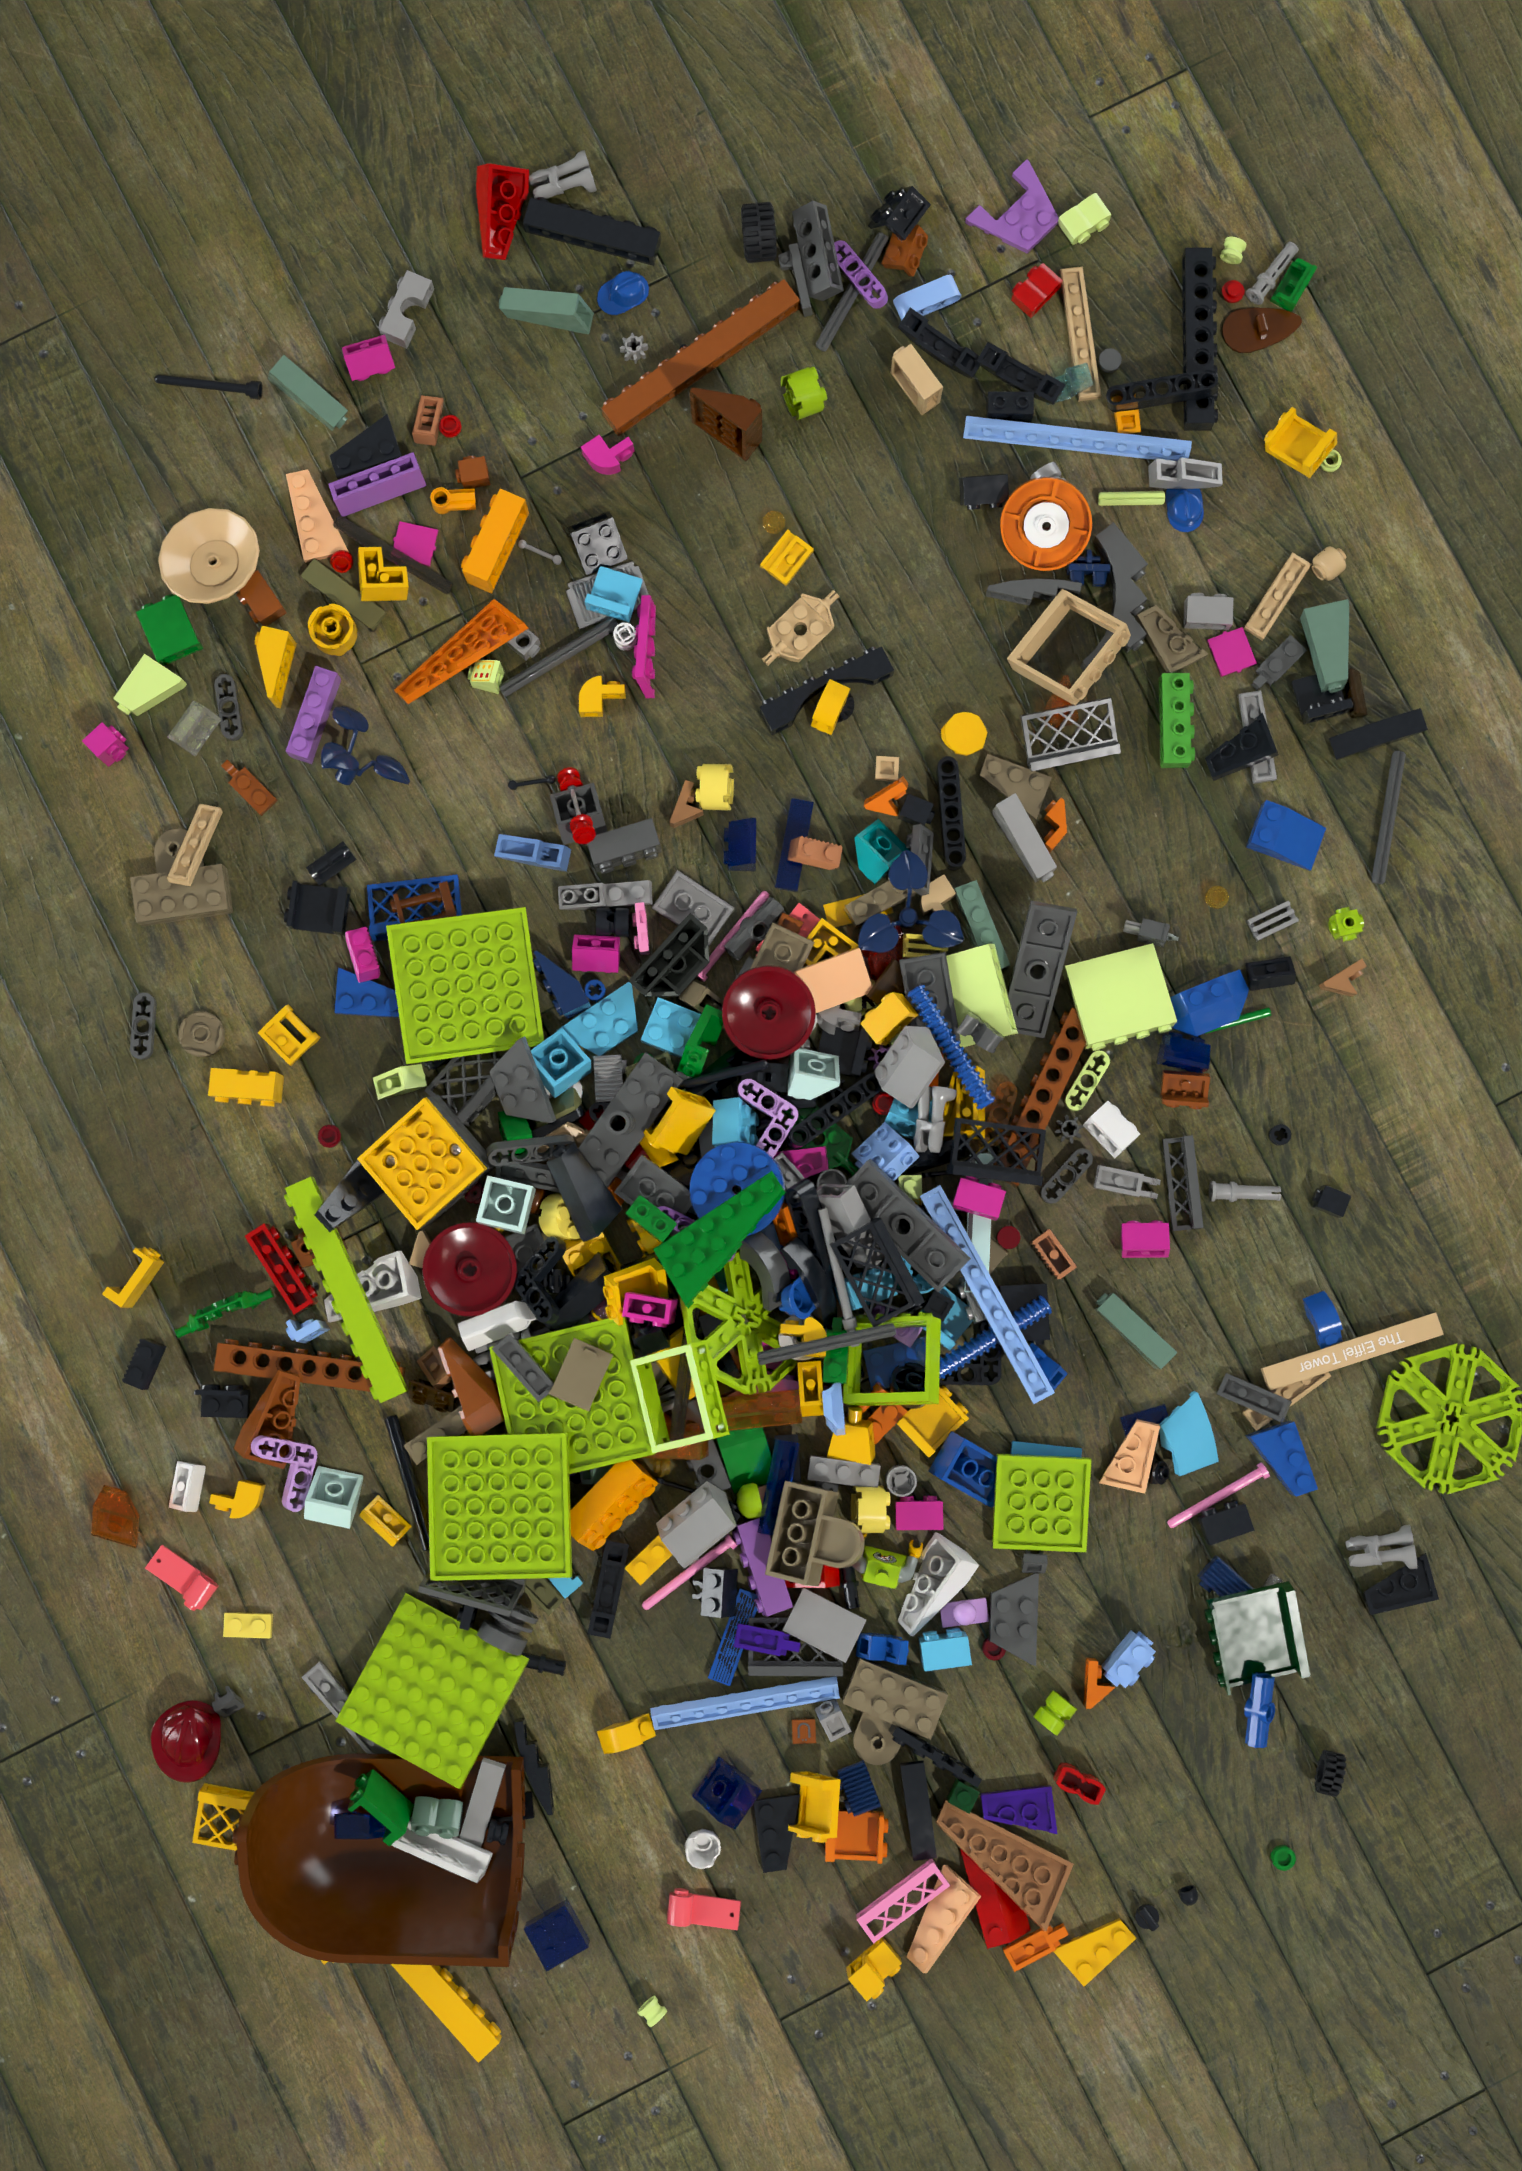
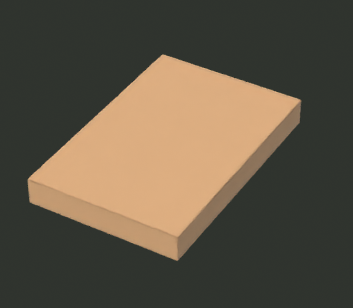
(837, 979)

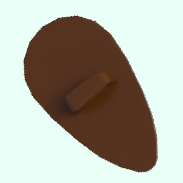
(1258, 328)

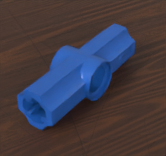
(1259, 1710)

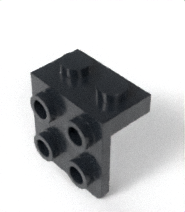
(850, 1049)

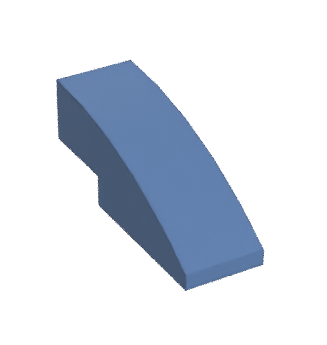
(533, 852)

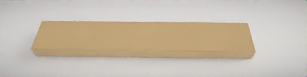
(1080, 327)

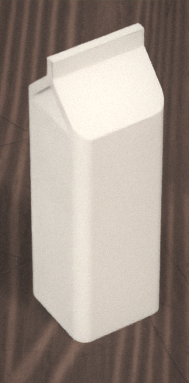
(495, 1324)

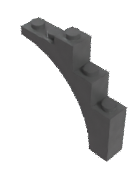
(1128, 599)

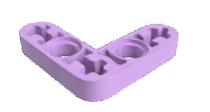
(774, 1112)
(297, 1464)

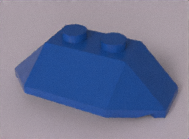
(1210, 1004)

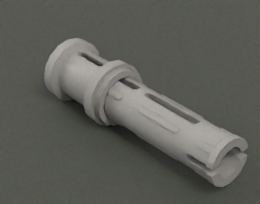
(1266, 280)
(1233, 1192)

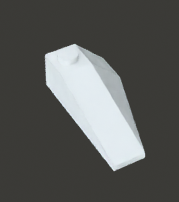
(386, 1284)
(940, 1577)

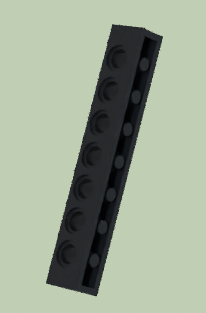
(1199, 260)

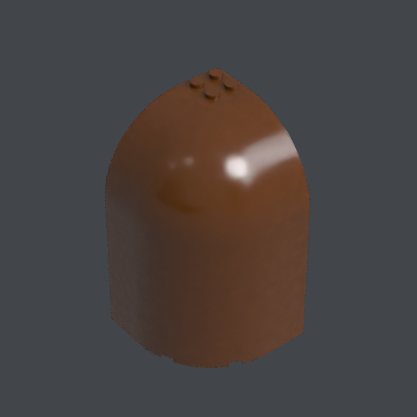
(368, 1897)

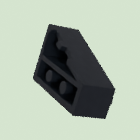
(367, 449)

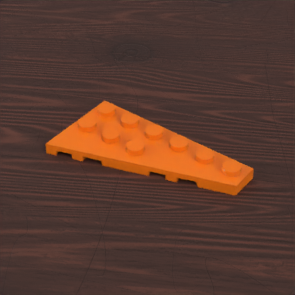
(476, 639)

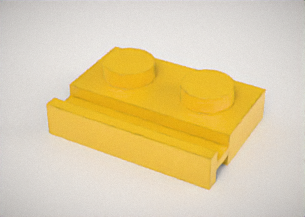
(787, 557)

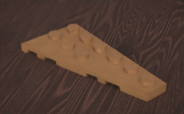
(1020, 1868)

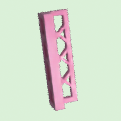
(898, 1891)

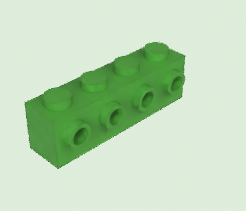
(1175, 720)

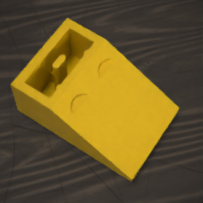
(580, 1253)

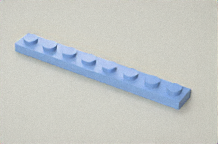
(745, 1703)

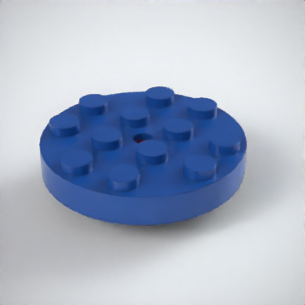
(729, 1166)

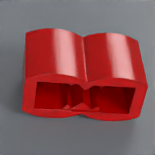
(1036, 290)
(1085, 1785)

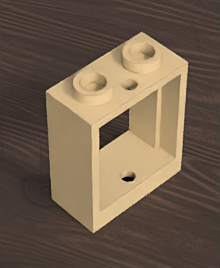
(916, 379)

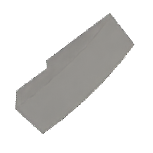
(1184, 474)

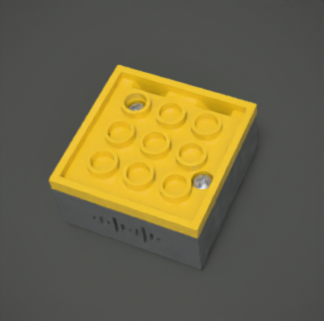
(426, 1161)

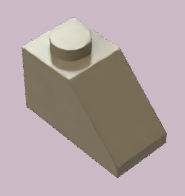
(697, 996)

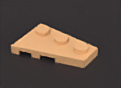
(1133, 1459)

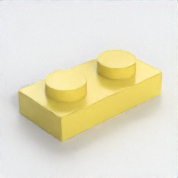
(248, 1625)

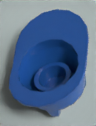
(622, 293)
(1184, 508)
(797, 1300)

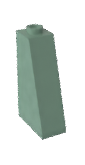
(547, 308)
(307, 393)
(1328, 642)
(1134, 1330)

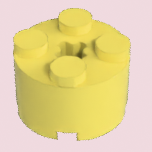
(716, 787)
(556, 1219)
(869, 1509)

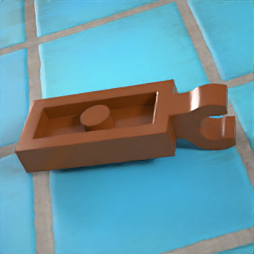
(250, 788)

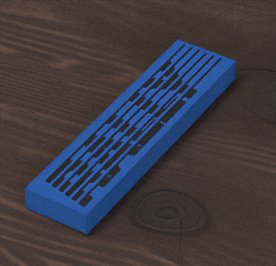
(727, 1655)

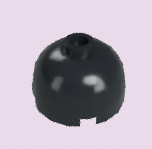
(908, 1379)

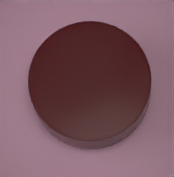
(1008, 1237)
(992, 1651)

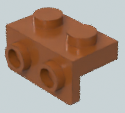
(907, 253)
(1185, 1089)

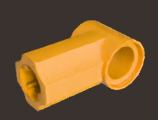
(456, 500)

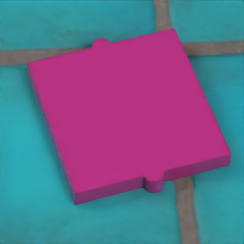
(416, 542)
(1231, 652)

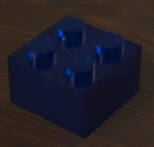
(556, 1935)

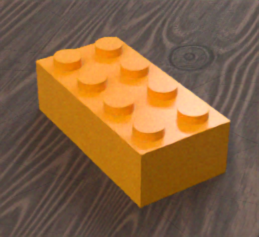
(495, 540)
(610, 1503)

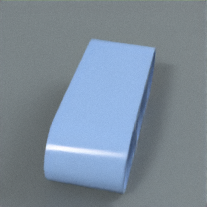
(928, 297)

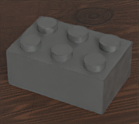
(624, 846)

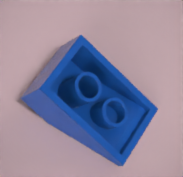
(1286, 835)
(966, 1468)

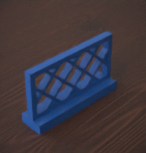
(378, 930)

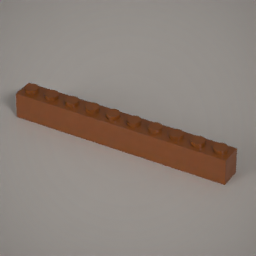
(700, 357)

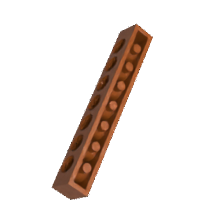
(1053, 1089)
(226, 1362)

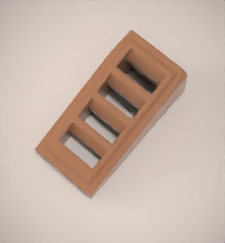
(427, 434)

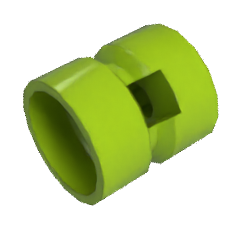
(1055, 1712)

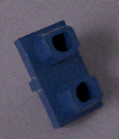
(1098, 571)

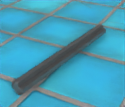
(850, 295)
(558, 657)
(1388, 817)
(826, 1344)

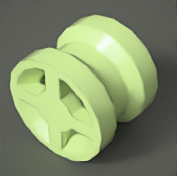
(1233, 250)
(652, 2011)

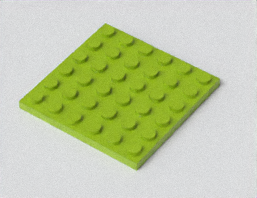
(465, 984)
(613, 1426)
(499, 1507)
(431, 1691)

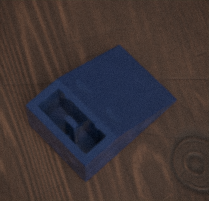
(568, 991)

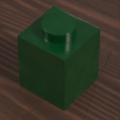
(963, 1795)

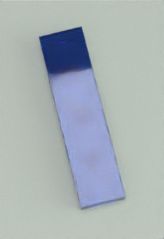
(797, 825)
(781, 1470)

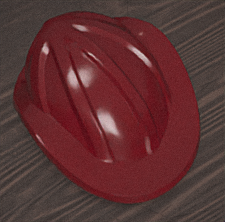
(187, 1740)

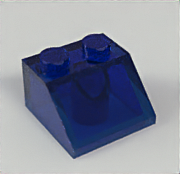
(741, 845)
(1183, 1053)
(726, 1793)

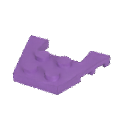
(1026, 219)

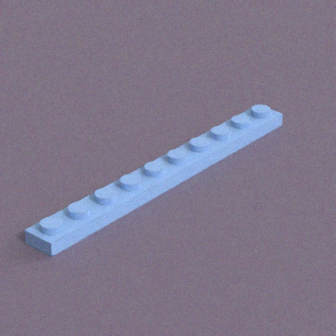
(1075, 439)
(989, 1298)

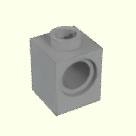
(527, 651)

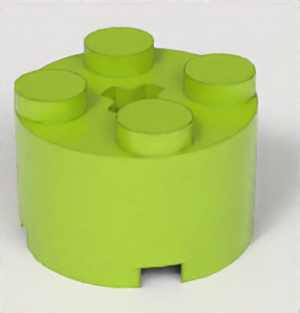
(803, 393)

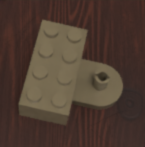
(166, 902)
(811, 1536)
(889, 1699)

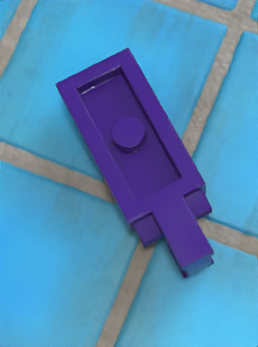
(764, 1640)

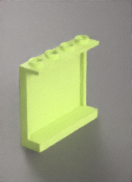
(980, 989)
(1120, 996)

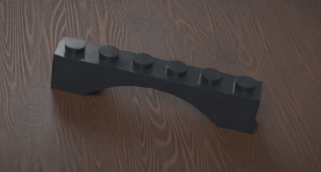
(867, 669)

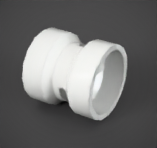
(625, 641)

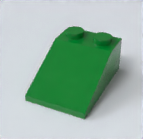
(746, 1457)

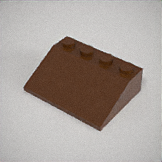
(728, 419)

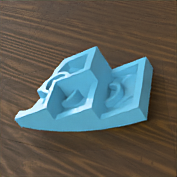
(1189, 1436)

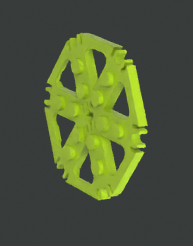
(734, 1331)
(1467, 1412)

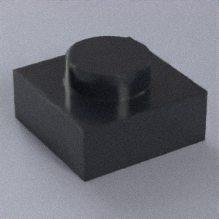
(938, 1305)

